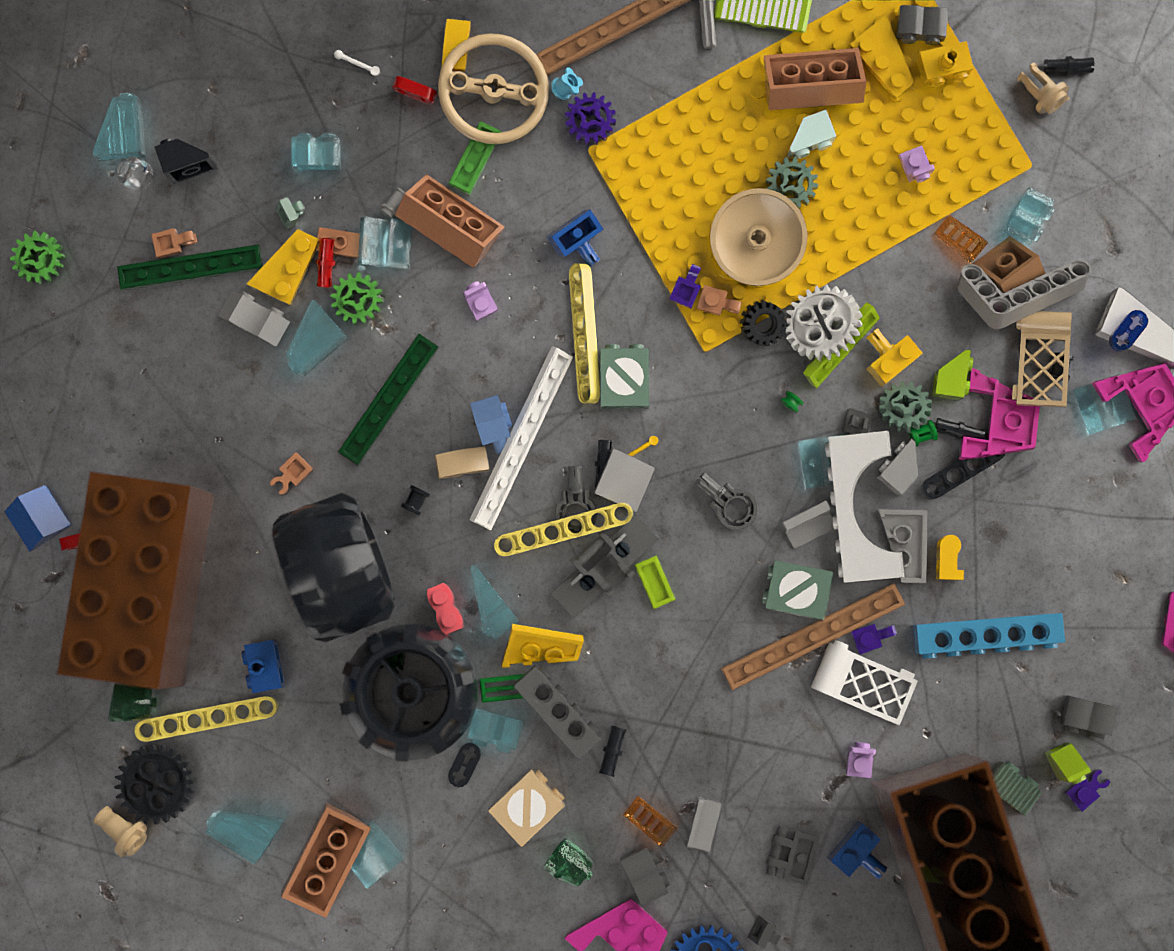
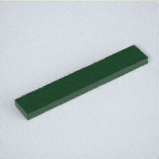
(190, 267)
(388, 399)

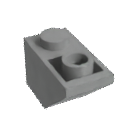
(901, 470)

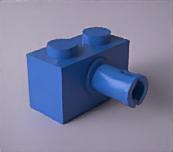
(576, 236)
(263, 666)
(856, 850)

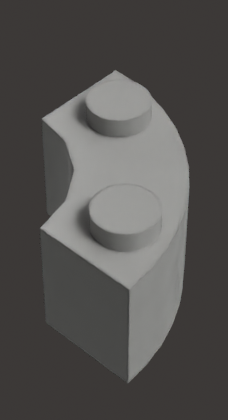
(254, 318)

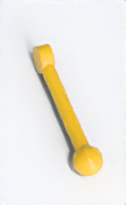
(653, 440)

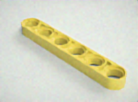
(589, 356)
(563, 529)
(206, 718)

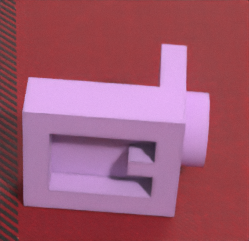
(916, 165)
(479, 300)
(860, 760)

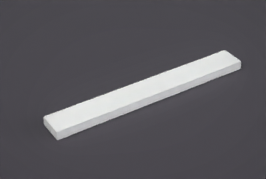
(521, 438)

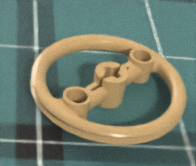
(483, 87)

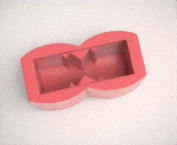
(443, 601)

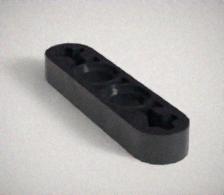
(964, 475)

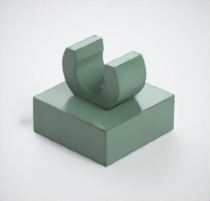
(289, 212)

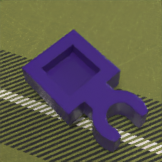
(1085, 792)

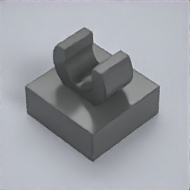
(856, 422)
(763, 932)

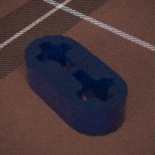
(1132, 333)

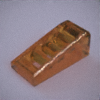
(961, 250)
(661, 841)

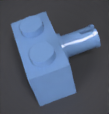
(492, 422)

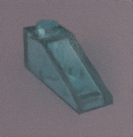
(492, 609)

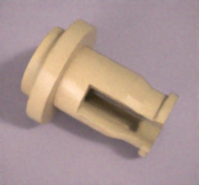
(1050, 96)
(127, 836)

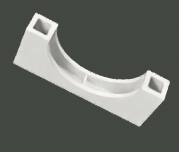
(859, 556)

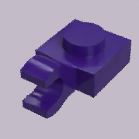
(686, 290)
(869, 638)

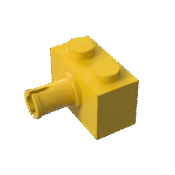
(945, 64)
(892, 357)

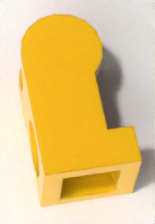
(947, 558)

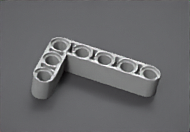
(1006, 308)

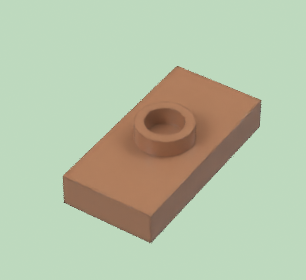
(345, 243)

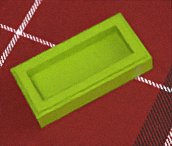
(654, 582)

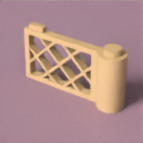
(1043, 327)

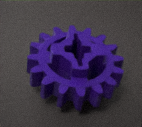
(583, 112)

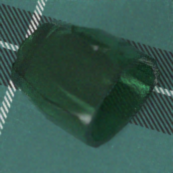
(130, 703)
(569, 863)

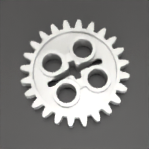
(802, 333)

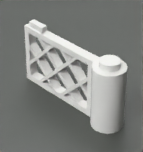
(837, 665)

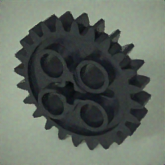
(145, 804)

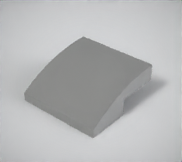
(624, 479)

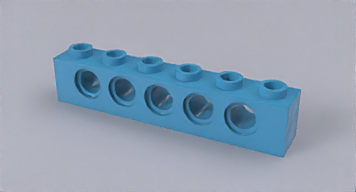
(1051, 626)

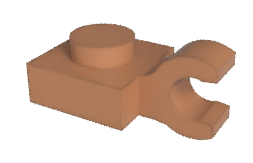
(169, 242)
(714, 301)

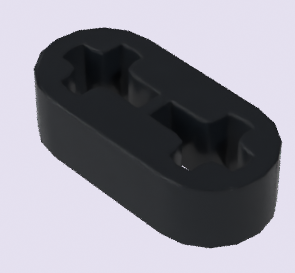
(459, 761)

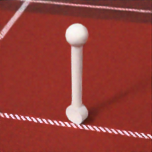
(375, 71)

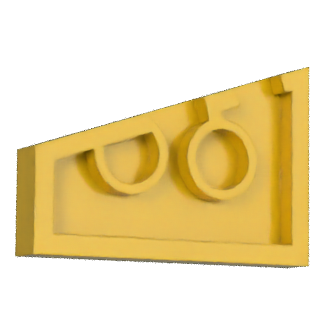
(884, 57)
(287, 267)
(536, 644)

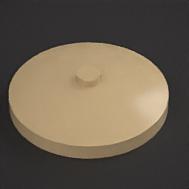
(758, 237)

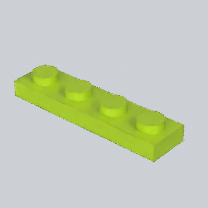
(818, 371)

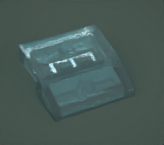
(384, 243)
(1103, 415)
(815, 462)
(376, 856)

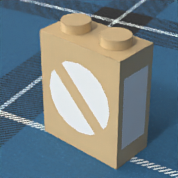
(527, 806)

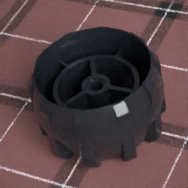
(333, 567)
(358, 700)

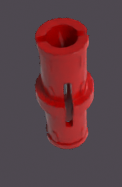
(325, 262)

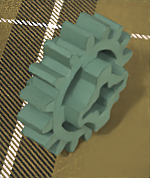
(786, 175)
(914, 400)

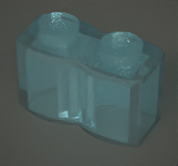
(316, 152)
(1029, 216)
(495, 729)

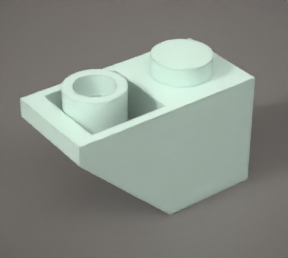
(813, 133)

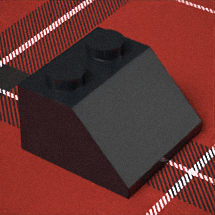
(183, 161)

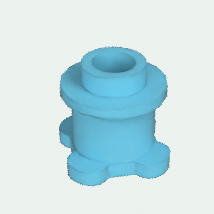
(566, 84)

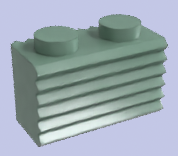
(1014, 789)

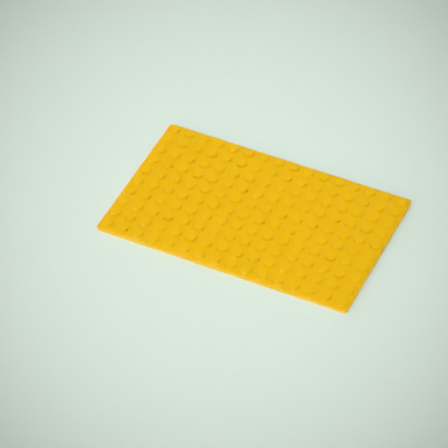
(722, 140)

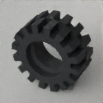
(753, 313)

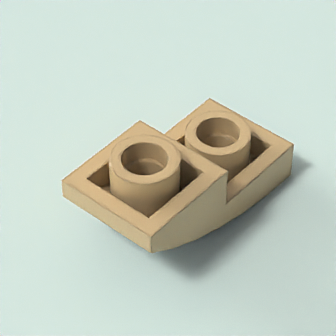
(461, 462)

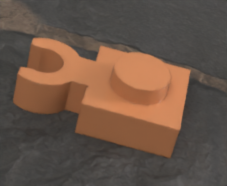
(293, 471)

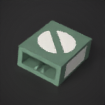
(624, 377)
(798, 590)

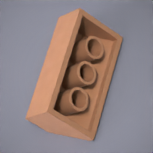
(814, 79)
(449, 220)
(325, 860)

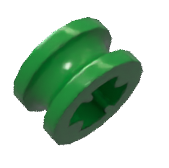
(791, 401)

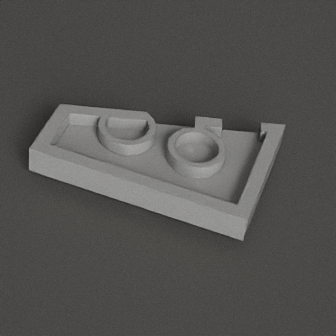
(908, 534)

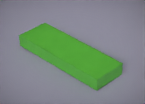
(472, 162)

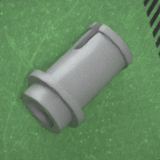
(392, 204)

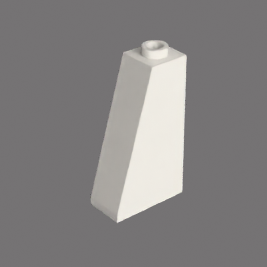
(1154, 342)

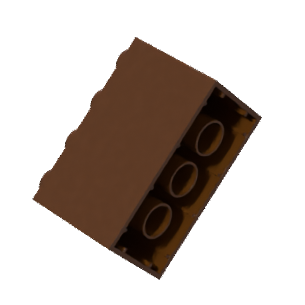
(135, 581)
(958, 828)

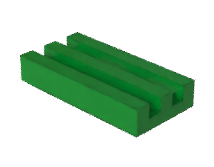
(499, 688)

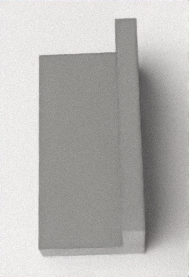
(808, 525)
(703, 824)

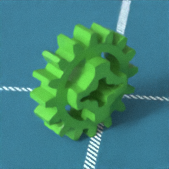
(46, 254)
(348, 300)

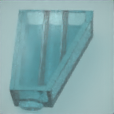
(122, 130)
(314, 340)
(244, 832)

